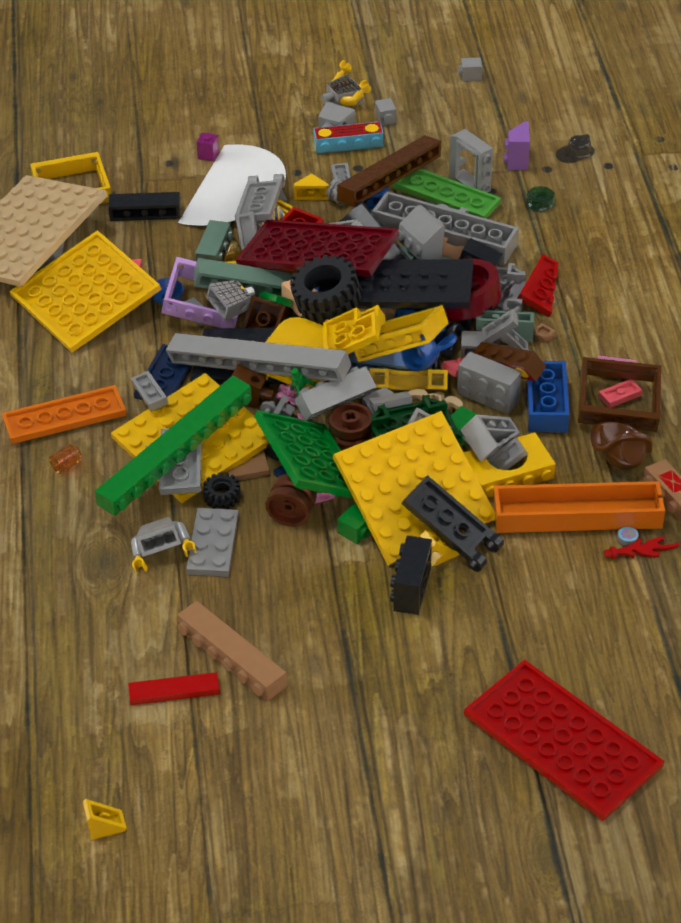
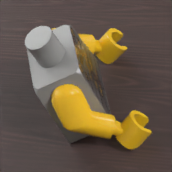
(344, 89)

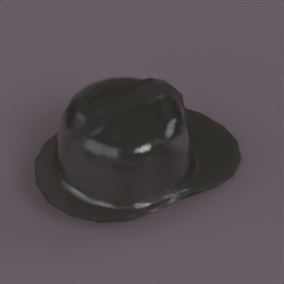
(576, 149)

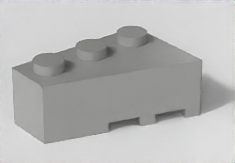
(489, 434)

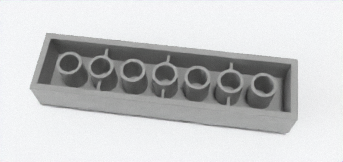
(458, 225)

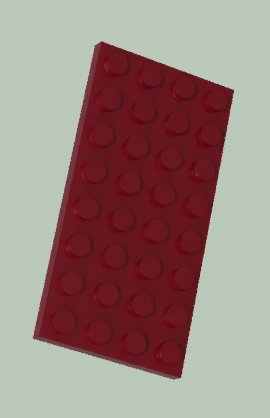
(291, 243)

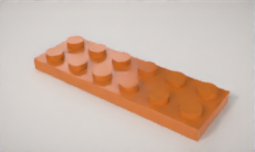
(63, 414)

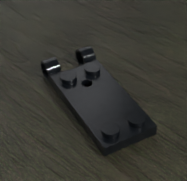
(447, 515)

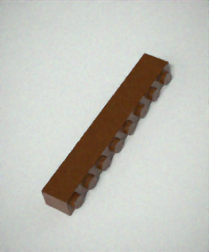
(388, 170)

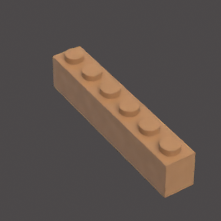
(232, 651)

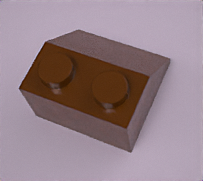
(265, 313)

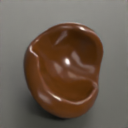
(621, 444)

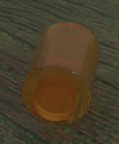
(65, 458)

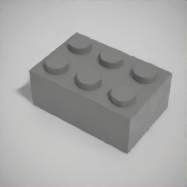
(489, 382)

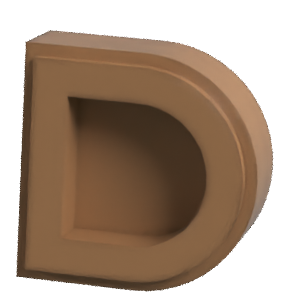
(544, 333)

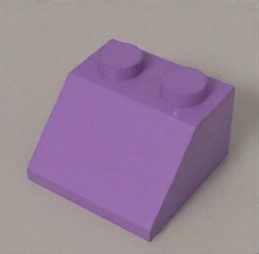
(517, 147)

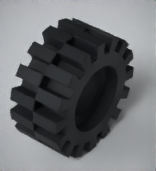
(222, 482)

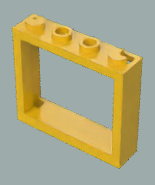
(73, 165)
(405, 333)

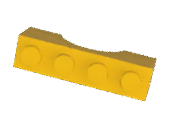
(409, 380)

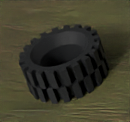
(329, 303)

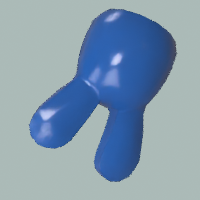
(425, 356)

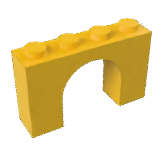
(537, 467)

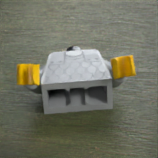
(158, 537)

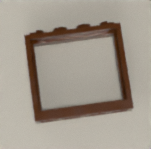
(625, 370)

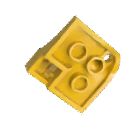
(353, 329)

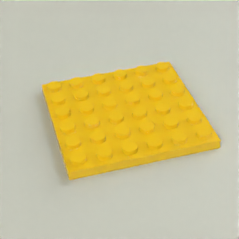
(85, 291)
(225, 448)
(393, 465)

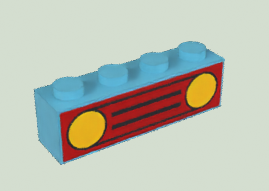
(348, 137)

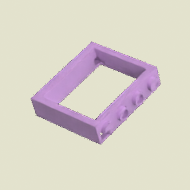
(188, 310)

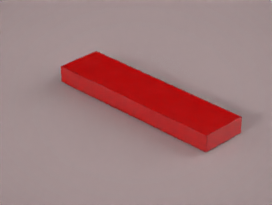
(173, 688)

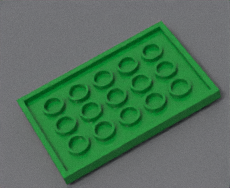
(305, 452)

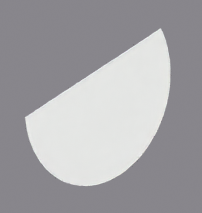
(225, 183)

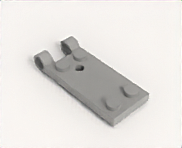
(261, 197)

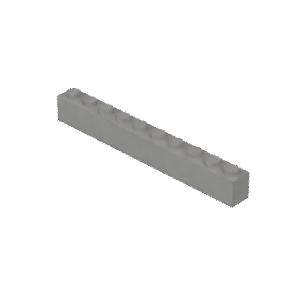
(259, 356)

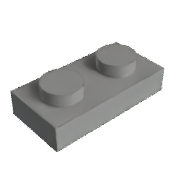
(508, 455)

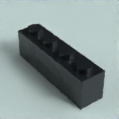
(144, 206)

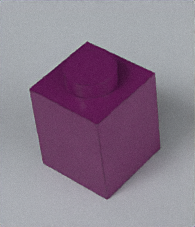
(207, 146)

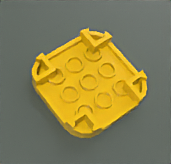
(297, 332)

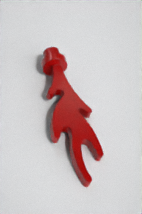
(645, 549)

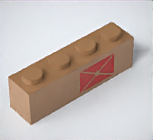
(669, 482)

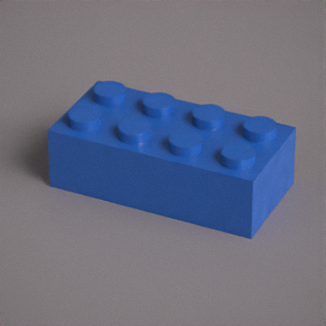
(548, 399)

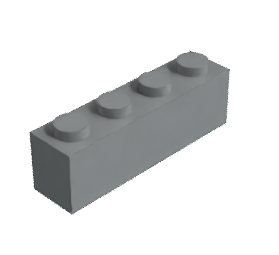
(333, 393)

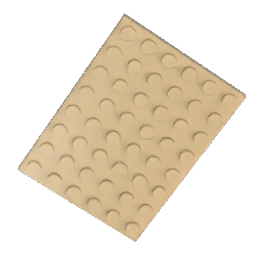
(36, 222)

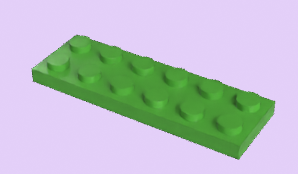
(448, 192)

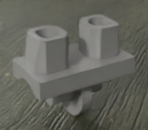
(282, 408)

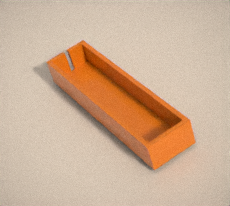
(578, 507)

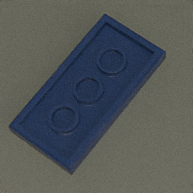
(167, 374)

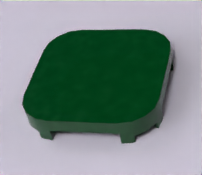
(387, 420)

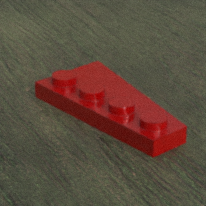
(541, 285)

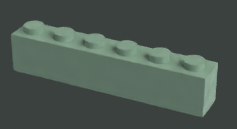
(259, 279)

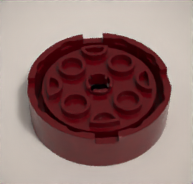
(484, 294)

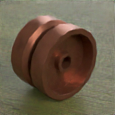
(350, 424)
(289, 504)

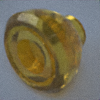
(233, 251)

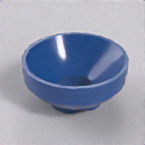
(177, 293)

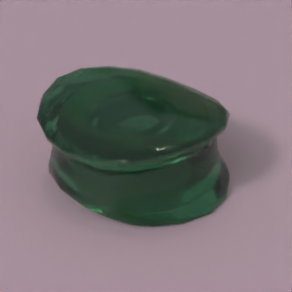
(540, 198)

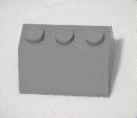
(422, 234)

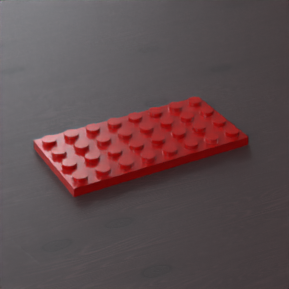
(564, 739)

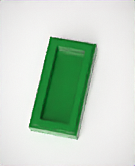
(276, 298)

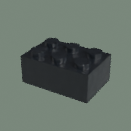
(411, 575)

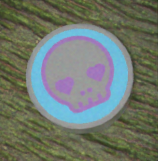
(627, 536)

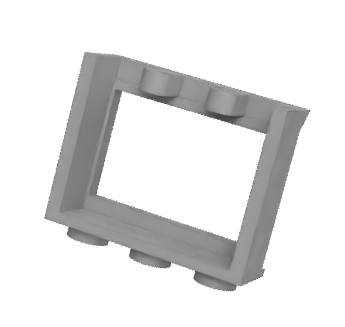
(483, 160)

